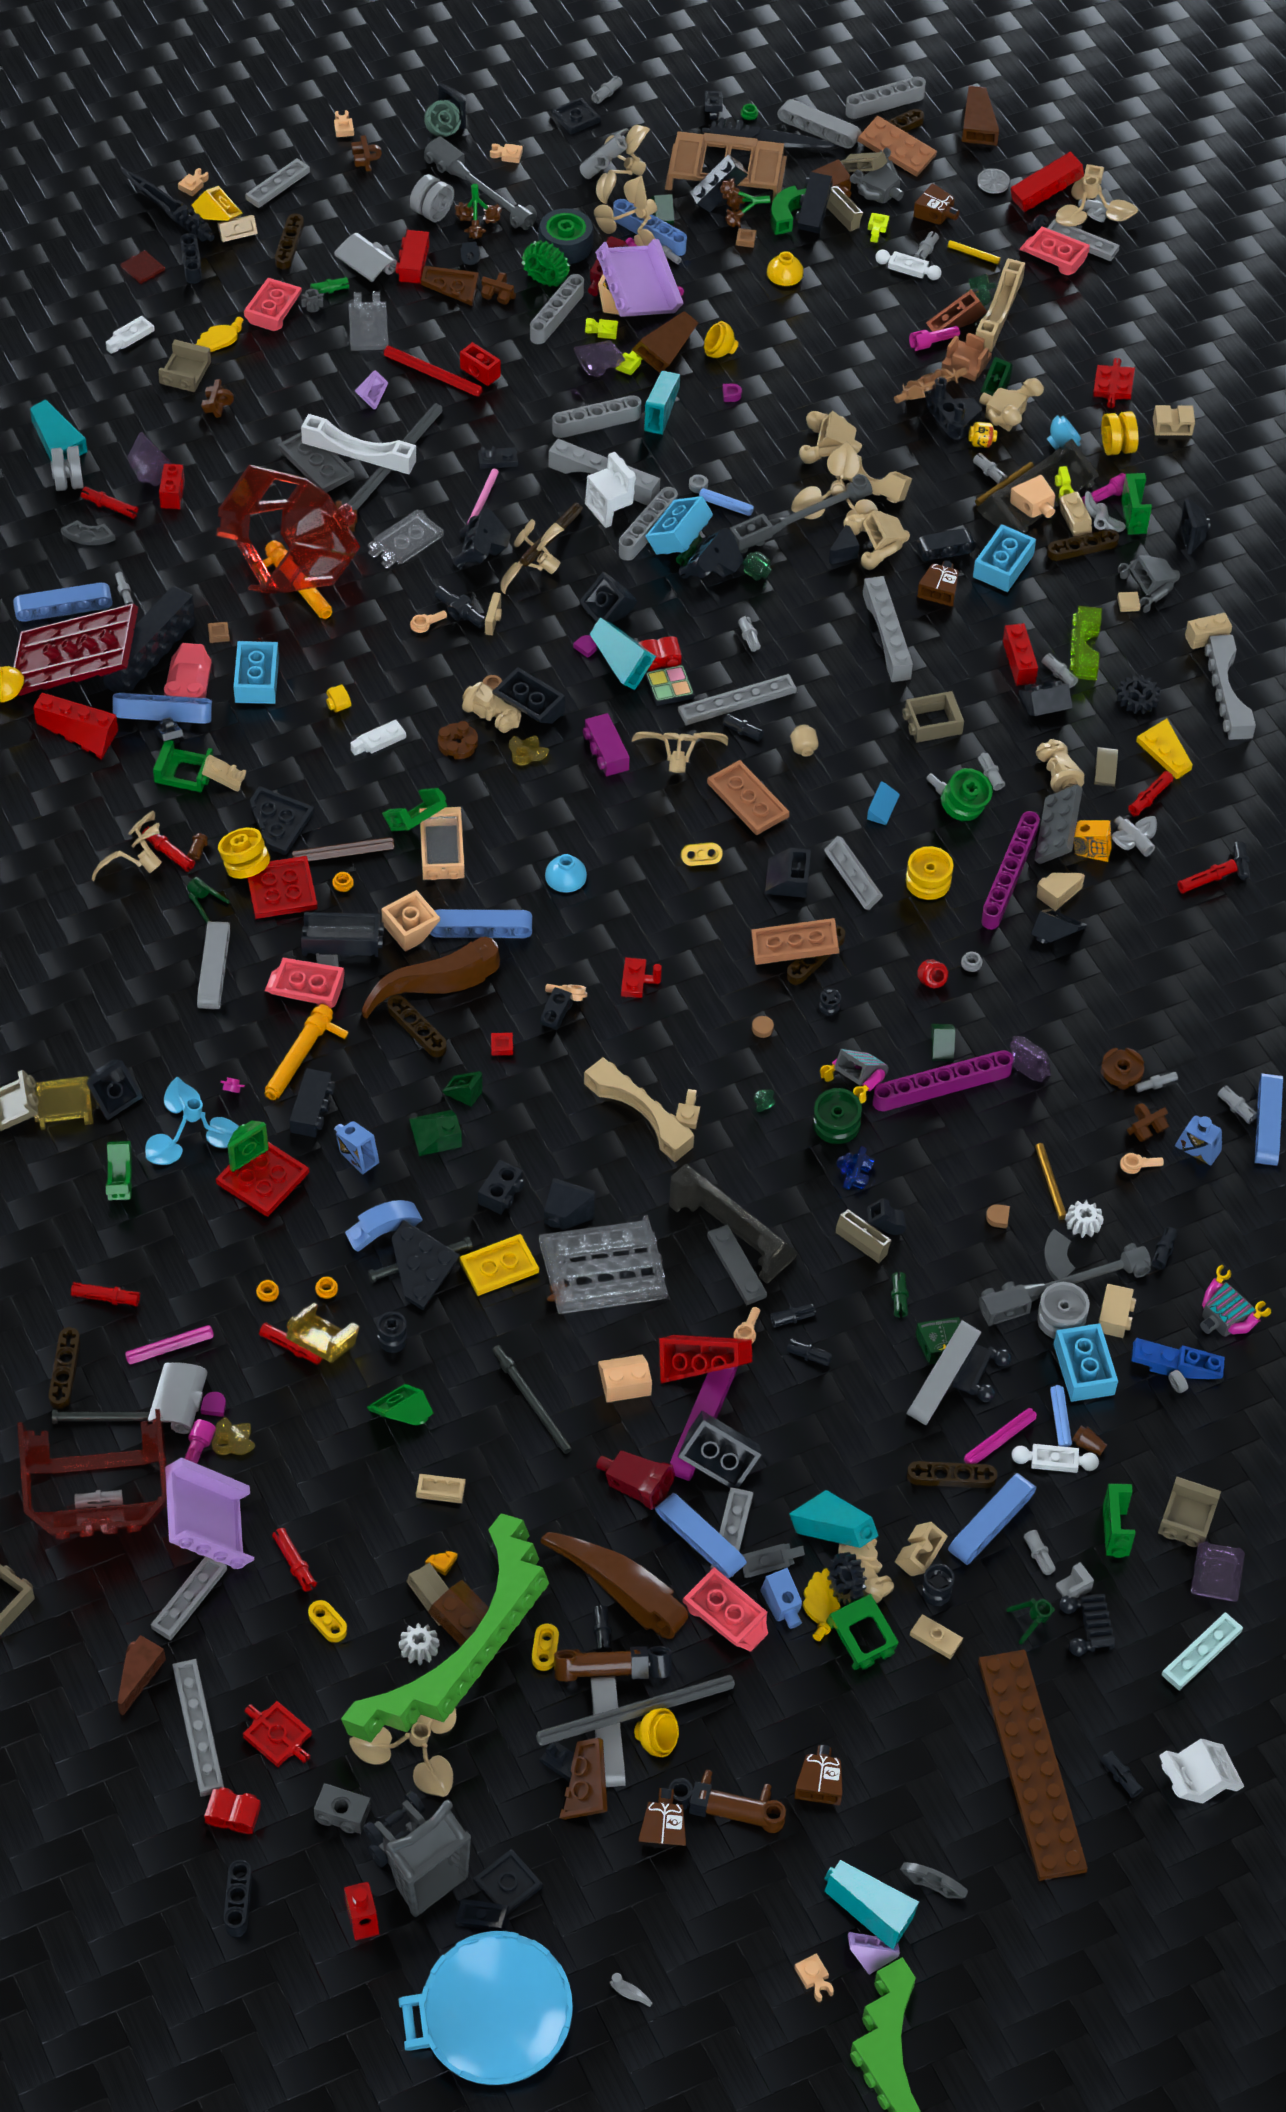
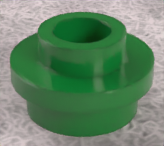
(749, 112)

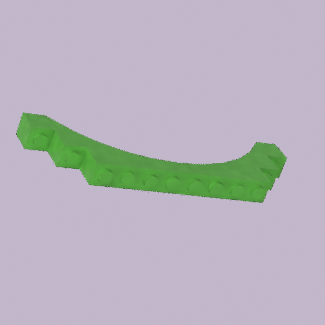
(442, 1688)
(881, 2050)

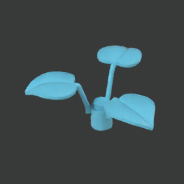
(181, 1097)

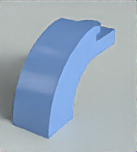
(381, 1220)

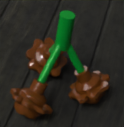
(735, 198)
(466, 212)

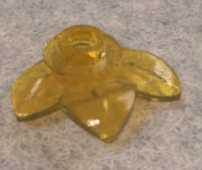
(526, 751)
(234, 1436)

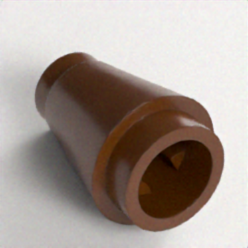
(1088, 1440)

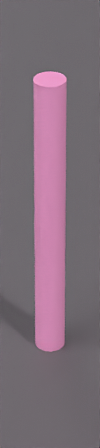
(485, 492)

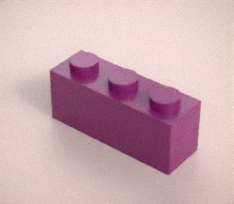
(606, 744)

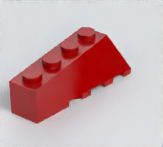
(1047, 181)
(77, 722)
(696, 1355)

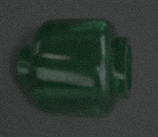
(757, 565)

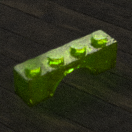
(1087, 625)

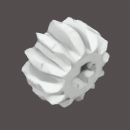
(1084, 1219)
(419, 1643)

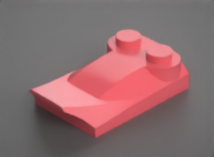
(1057, 249)
(271, 304)
(189, 672)
(307, 981)
(728, 1610)

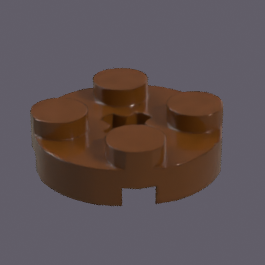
(454, 731)
(1117, 1076)

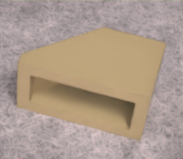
(1059, 888)

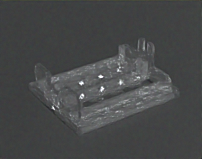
(564, 1245)

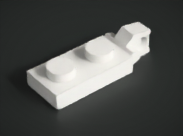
(129, 334)
(378, 738)

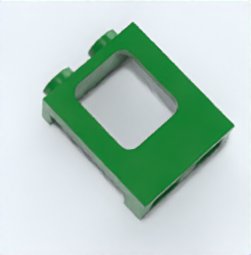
(1135, 514)
(169, 761)
(402, 820)
(1116, 1503)
(853, 1613)

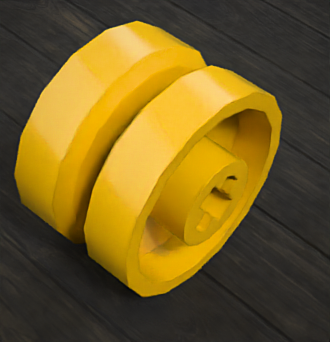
(1119, 433)
(244, 853)
(929, 873)

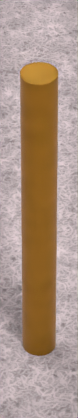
(1011, 478)
(1051, 1181)

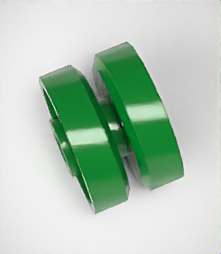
(966, 794)

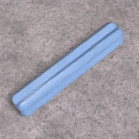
(726, 502)
(1061, 1416)

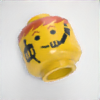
(982, 434)

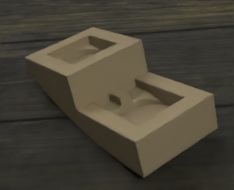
(1106, 766)

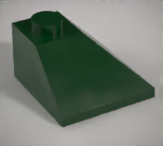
(436, 1132)

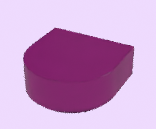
(731, 392)
(585, 645)
(213, 1404)

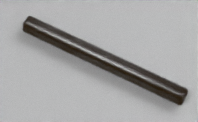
(563, 521)

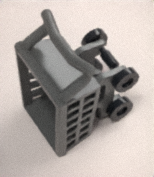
(425, 1858)

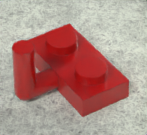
(635, 977)

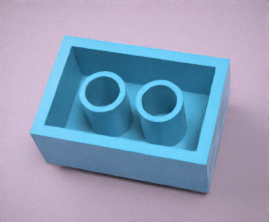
(679, 525)
(1004, 558)
(256, 672)
(1085, 1362)

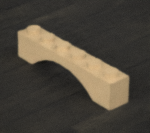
(1008, 286)
(609, 1082)

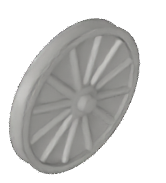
(993, 181)

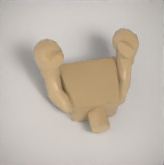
(1007, 406)
(833, 433)
(884, 532)

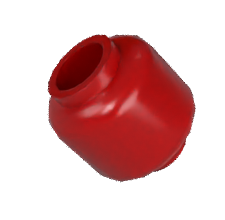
(932, 973)

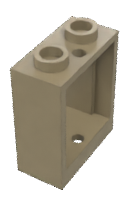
(929, 704)
(20, 1602)

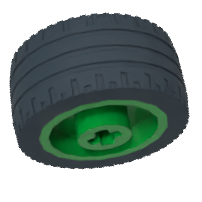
(568, 231)

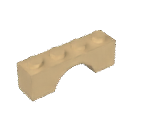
(893, 486)

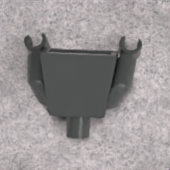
(879, 184)
(1153, 576)

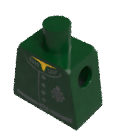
(935, 1336)

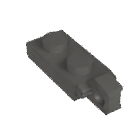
(770, 1559)

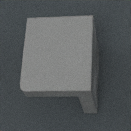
(1077, 1583)

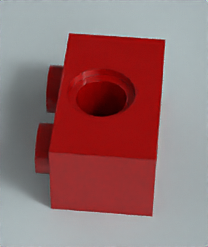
(480, 364)
(172, 486)

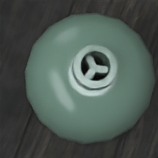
(442, 118)

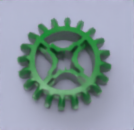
(545, 263)

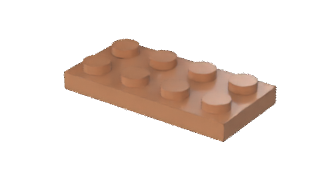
(905, 149)
(748, 797)
(795, 941)

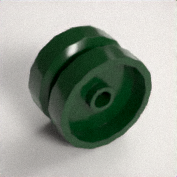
(837, 1116)

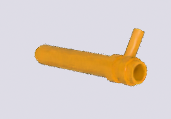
(275, 552)
(314, 1027)

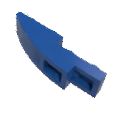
(1189, 1361)

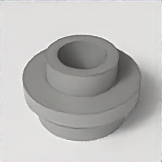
(971, 961)

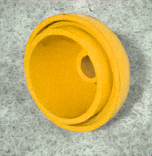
(785, 269)
(720, 340)
(10, 683)
(658, 1732)

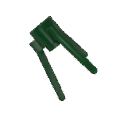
(200, 890)
(1039, 1612)

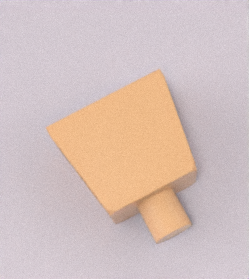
(1034, 497)

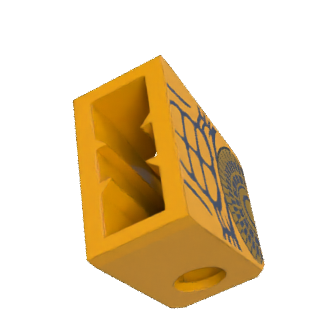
(1093, 839)

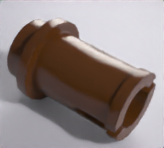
(197, 846)

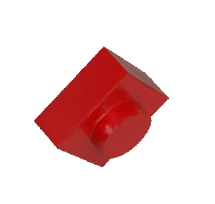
(501, 1044)

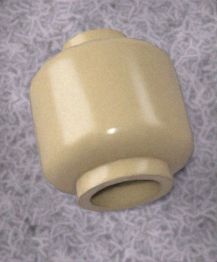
(804, 740)

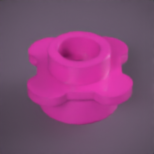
(232, 1085)

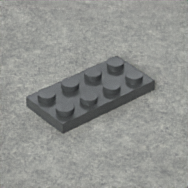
(318, 465)
(1058, 824)

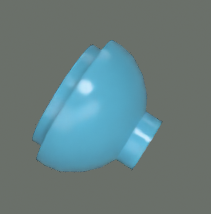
(1062, 432)
(565, 873)

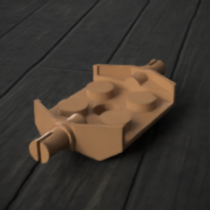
(916, 388)

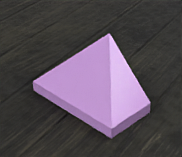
(372, 389)
(871, 1951)

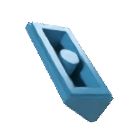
(882, 804)

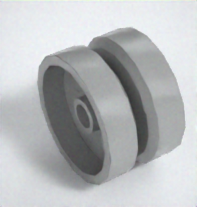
(431, 198)
(66, 468)
(1062, 1307)

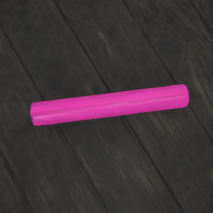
(169, 1344)
(1000, 1437)

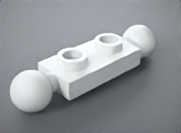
(908, 264)
(1055, 1458)

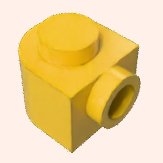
(338, 698)

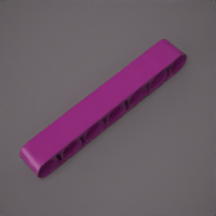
(1010, 870)
(976, 1071)
(710, 1401)

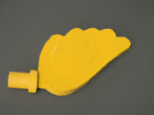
(220, 335)
(820, 1602)

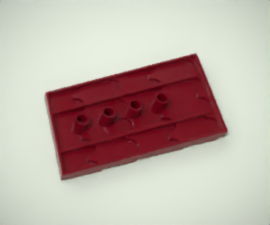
(75, 648)

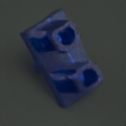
(853, 1165)

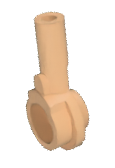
(422, 623)
(578, 991)
(1132, 1163)
(746, 1329)

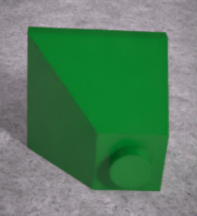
(247, 1143)
(404, 1404)

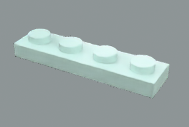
(1202, 1651)

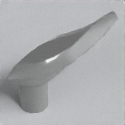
(628, 1990)

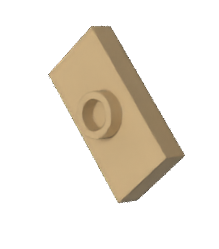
(494, 613)
(440, 1488)
(936, 1636)

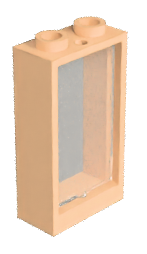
(442, 845)

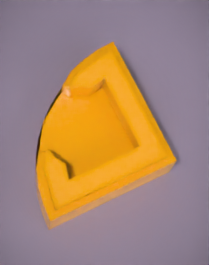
(442, 1562)

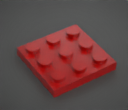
(283, 888)
(264, 1180)

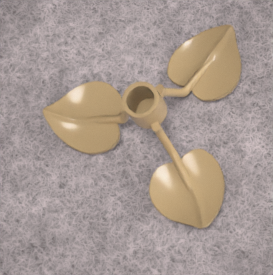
(632, 164)
(1089, 188)
(636, 194)
(841, 462)
(545, 559)
(678, 758)
(147, 857)
(432, 1775)

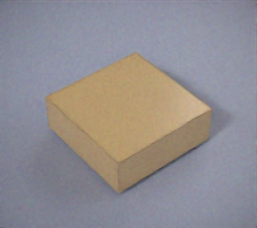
(1096, 171)
(1128, 601)

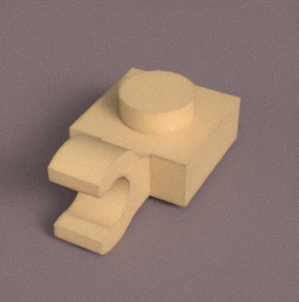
(688, 1113)

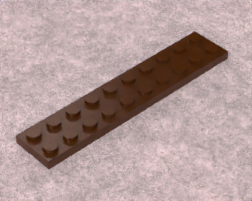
(1032, 1765)

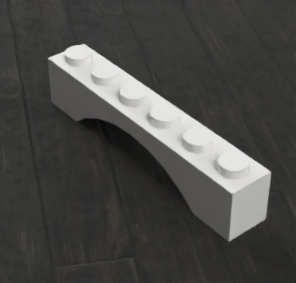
(324, 435)

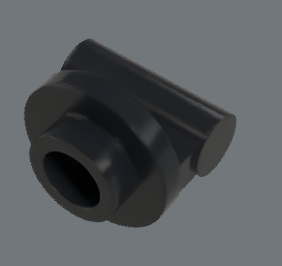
(1038, 222)

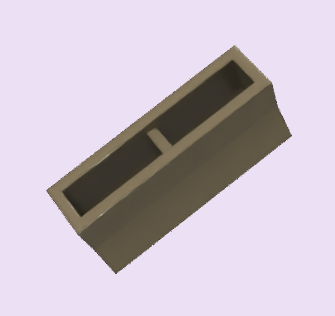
(864, 161)
(844, 209)
(863, 1236)
(427, 1585)

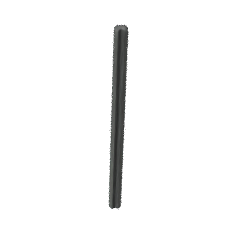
(378, 476)
(634, 1710)

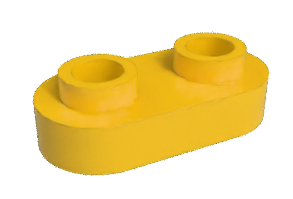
(701, 854)
(329, 1622)
(544, 1648)

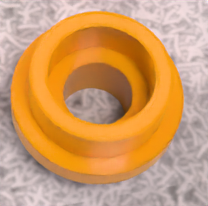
(342, 882)
(326, 1282)
(267, 1285)

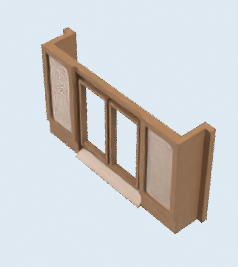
(764, 169)

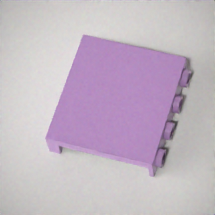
(640, 279)
(206, 1512)

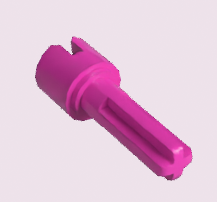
(924, 339)
(1114, 487)
(200, 1437)

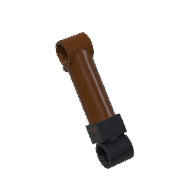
(636, 1662)
(722, 1804)

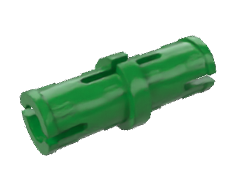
(331, 285)

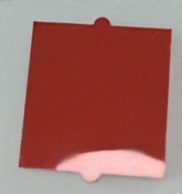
(142, 267)

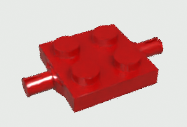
(1114, 382)
(277, 1733)

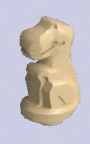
(487, 705)
(1062, 768)
(876, 1586)

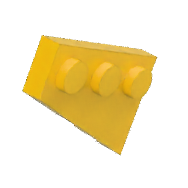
(1166, 748)

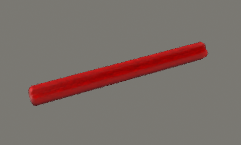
(433, 371)

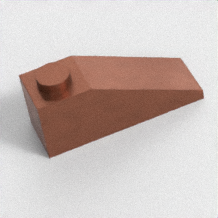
(959, 313)
(140, 1665)

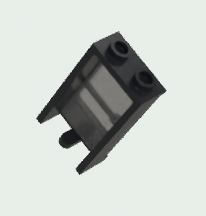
(342, 934)

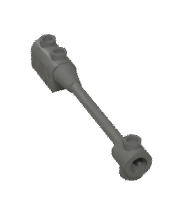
(452, 161)
(759, 529)
(1017, 1300)

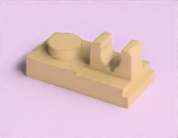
(237, 228)
(223, 773)

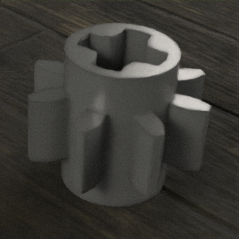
(312, 300)

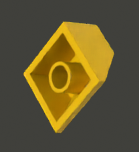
(216, 205)

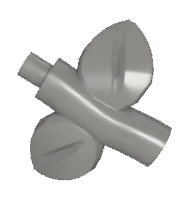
(1095, 208)
(1100, 513)
(1136, 835)

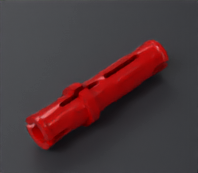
(102, 499)
(1146, 798)
(162, 844)
(1215, 872)
(114, 1295)
(279, 1337)
(298, 1567)

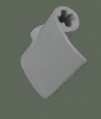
(603, 156)
(365, 257)
(179, 1395)

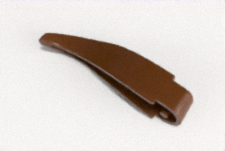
(440, 976)
(626, 1581)

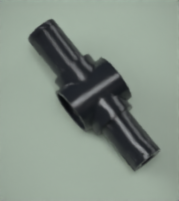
(460, 607)

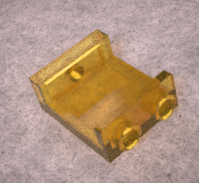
(63, 1100)
(320, 1335)

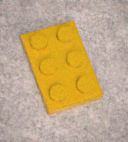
(499, 1264)

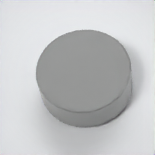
(698, 482)
(1178, 1381)

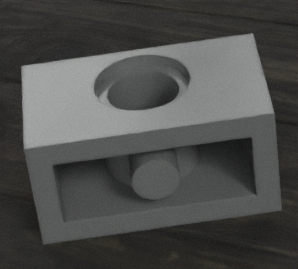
(334, 1798)

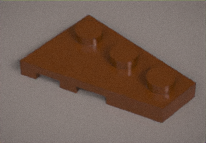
(450, 282)
(588, 1783)

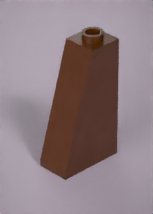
(979, 120)
(665, 342)

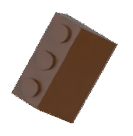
(459, 1611)

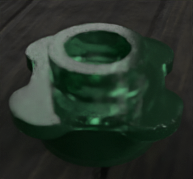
(764, 1099)

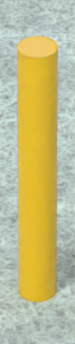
(974, 252)

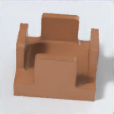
(967, 355)

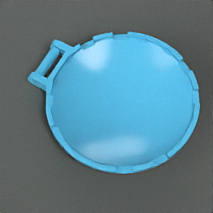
(492, 2008)

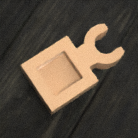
(343, 125)
(509, 152)
(194, 183)
(813, 1974)

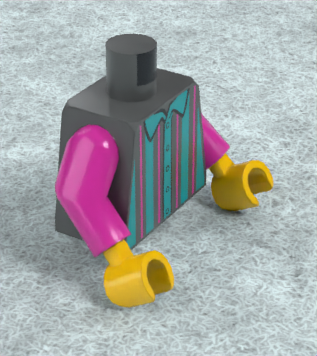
(858, 1067)
(1227, 1309)

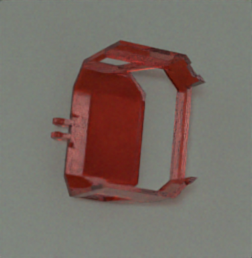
(310, 525)
(36, 1459)

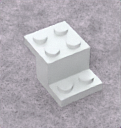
(610, 489)
(1201, 1771)

